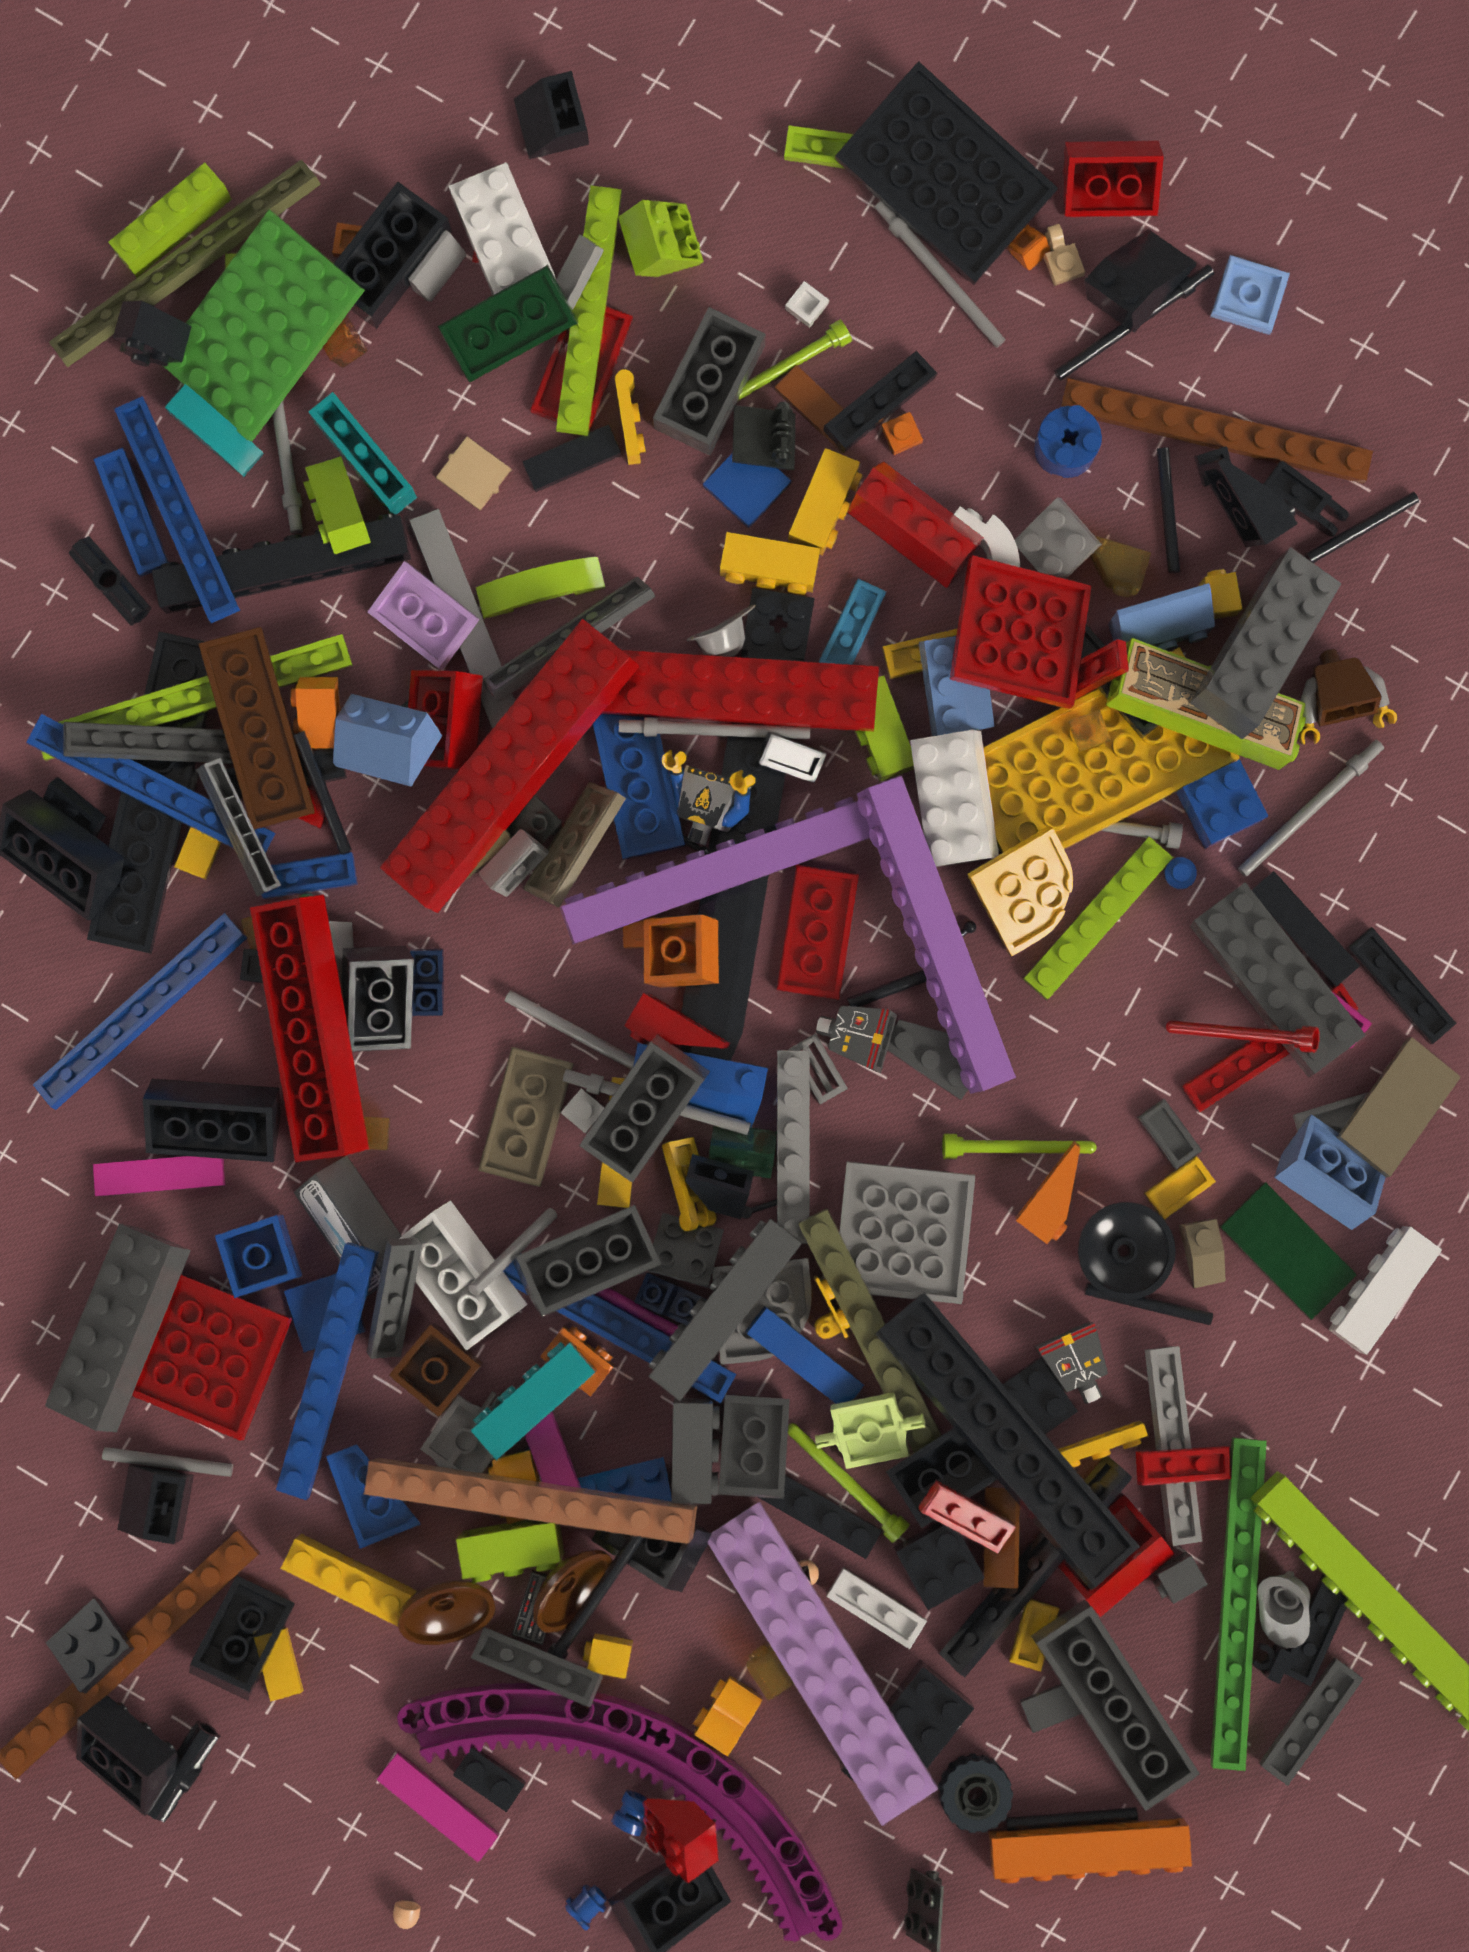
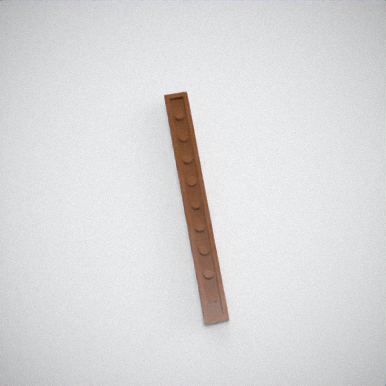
(1219, 430)
(145, 1637)

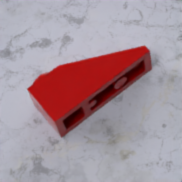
(656, 1017)

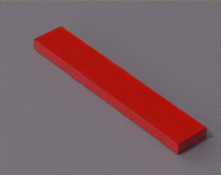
(1240, 1066)

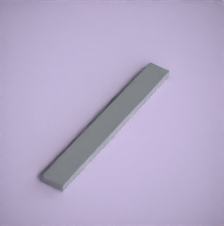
(450, 577)

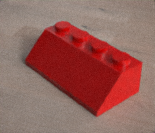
(914, 523)

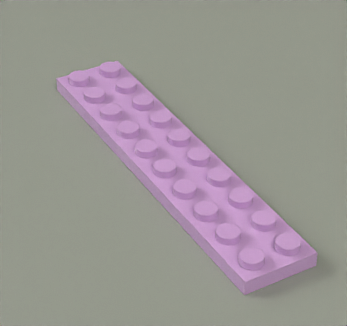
(821, 1664)

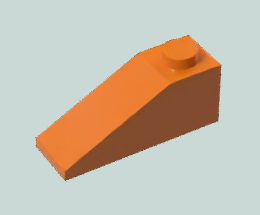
(1049, 1204)

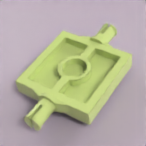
(870, 1430)

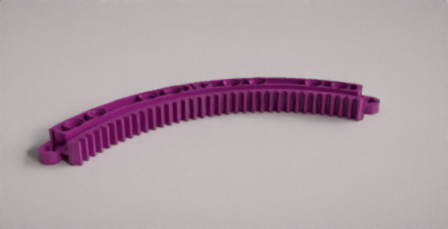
(744, 1813)

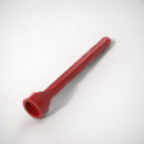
(1305, 1038)

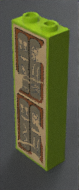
(1161, 692)

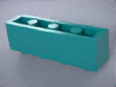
(362, 454)
(533, 1400)

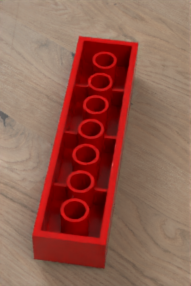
(309, 1028)

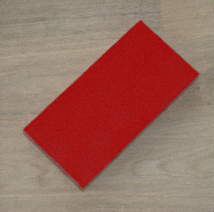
(613, 337)
(817, 932)

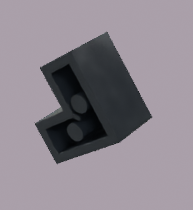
(150, 334)

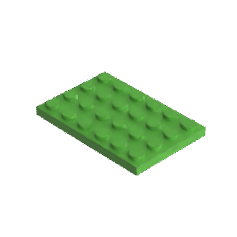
(263, 324)

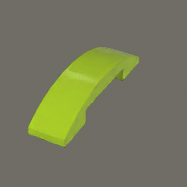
(539, 584)

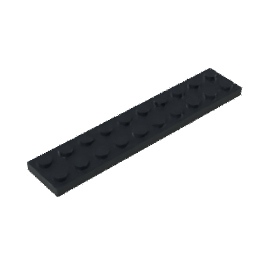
(143, 833)
(1007, 1441)

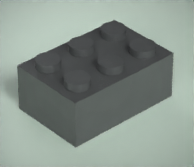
(694, 1451)

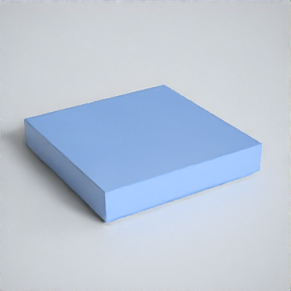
(1250, 294)

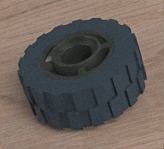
(986, 1810)

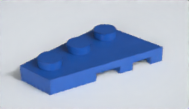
(642, 1479)
(370, 1516)

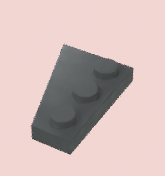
(929, 1054)

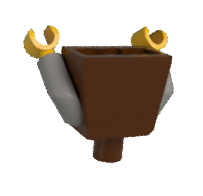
(1343, 692)

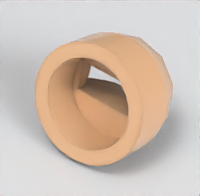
(813, 1570)
(406, 1914)

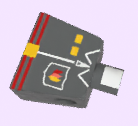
(859, 1034)
(1076, 1360)

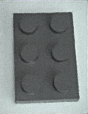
(754, 1446)

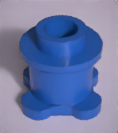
(586, 1905)

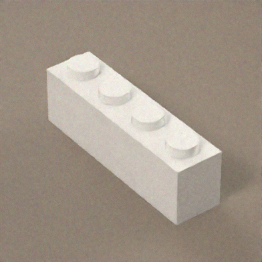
(1384, 1289)

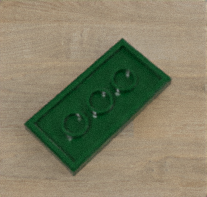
(508, 323)
(1287, 1250)

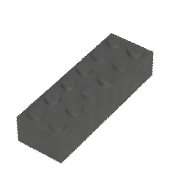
(1265, 643)
(1275, 976)
(724, 1309)
(117, 1328)
(1115, 1705)

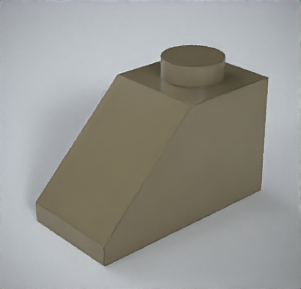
(1203, 1252)

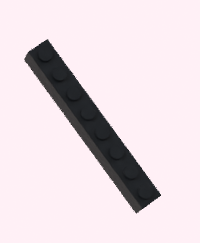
(286, 564)

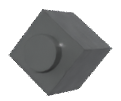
(1178, 1578)

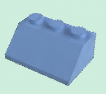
(1167, 619)
(950, 703)
(383, 739)
(1330, 1174)

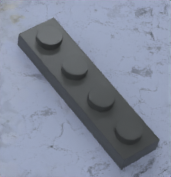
(394, 1297)
(537, 1667)
(1310, 1721)

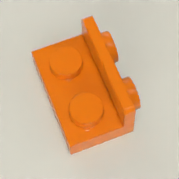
(597, 1357)

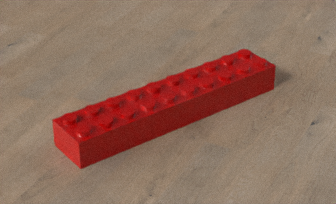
(509, 766)

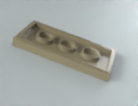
(574, 843)
(1398, 1107)
(525, 1117)

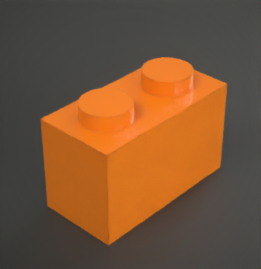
(317, 709)

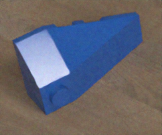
(729, 1088)

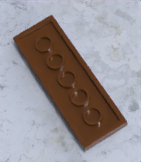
(256, 728)

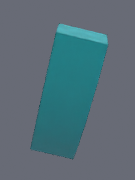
(213, 430)

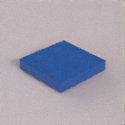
(746, 488)
(308, 1309)

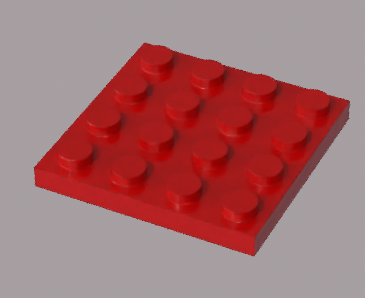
(1020, 632)
(212, 1357)

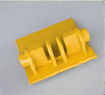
(833, 1322)

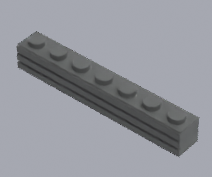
(238, 827)

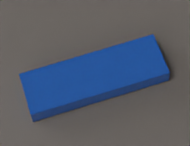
(314, 875)

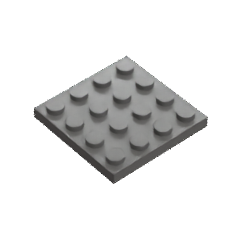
(908, 1229)

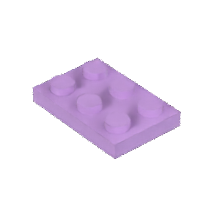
(423, 615)

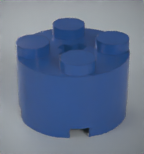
(1072, 424)

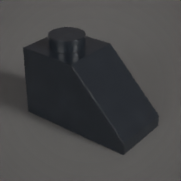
(720, 1185)

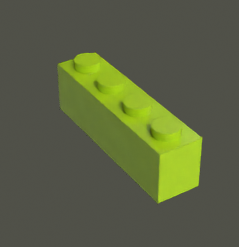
(170, 220)

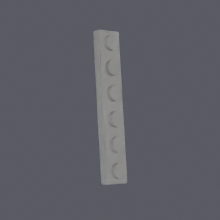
(793, 1140)
(1172, 1432)

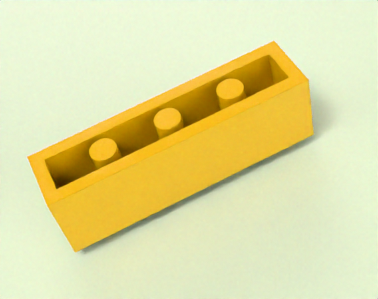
(347, 1578)

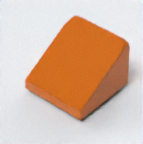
(1029, 247)

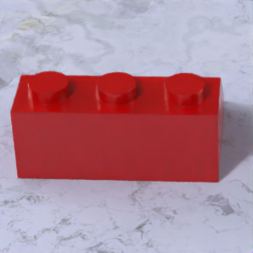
(1112, 178)
(454, 707)
(1134, 1570)

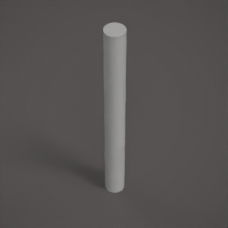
(512, 1251)
(167, 1461)

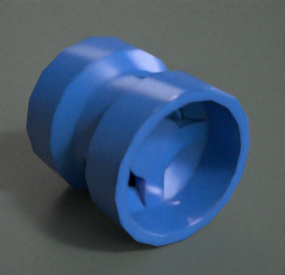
(631, 1814)

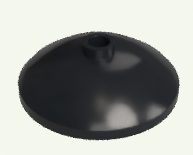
(1149, 1254)

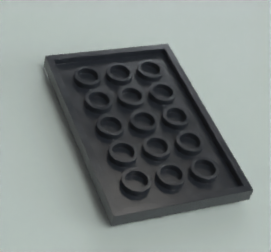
(946, 173)

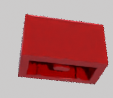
(681, 1836)

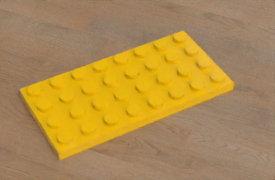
(1045, 781)

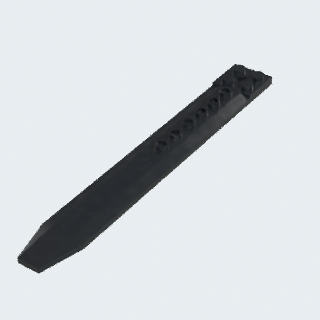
(740, 908)

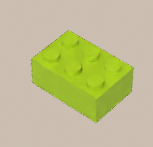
(509, 1549)

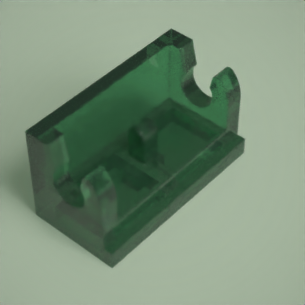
(745, 1151)

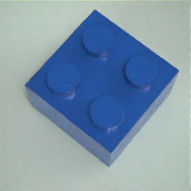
(1222, 804)
(258, 1255)

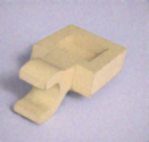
(1063, 260)

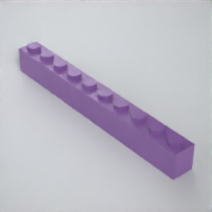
(714, 872)
(935, 935)

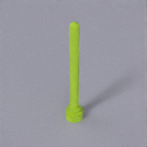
(836, 336)
(956, 1146)
(891, 1524)

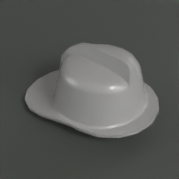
(725, 638)
(1284, 1609)

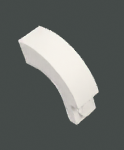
(997, 540)

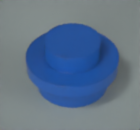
(1180, 873)

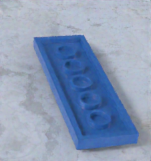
(634, 769)

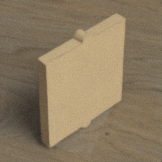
(473, 473)

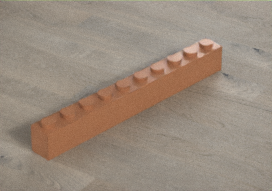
(531, 1500)

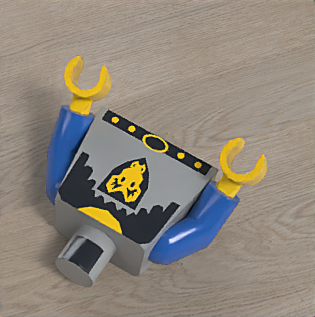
(707, 797)

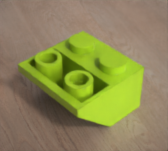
(660, 238)

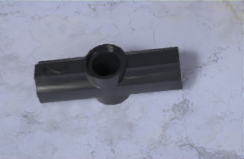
(97, 568)
(188, 1767)

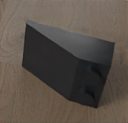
(1137, 278)
(1251, 506)
(378, 997)
(660, 1560)
(229, 1649)
(665, 1909)

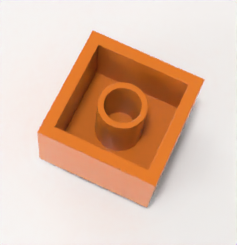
(681, 951)

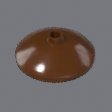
(568, 1588)
(446, 1612)

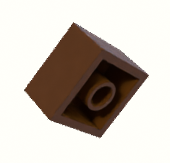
(436, 1369)

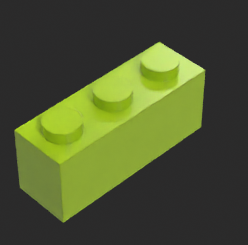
(335, 505)
(888, 744)

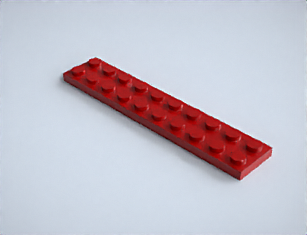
(749, 691)

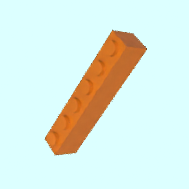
(1090, 1849)

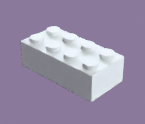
(498, 227)
(955, 797)
(449, 1264)

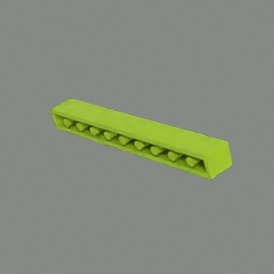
(1366, 1592)

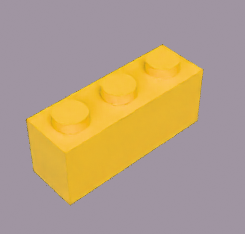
(825, 501)
(769, 563)

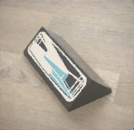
(347, 1212)

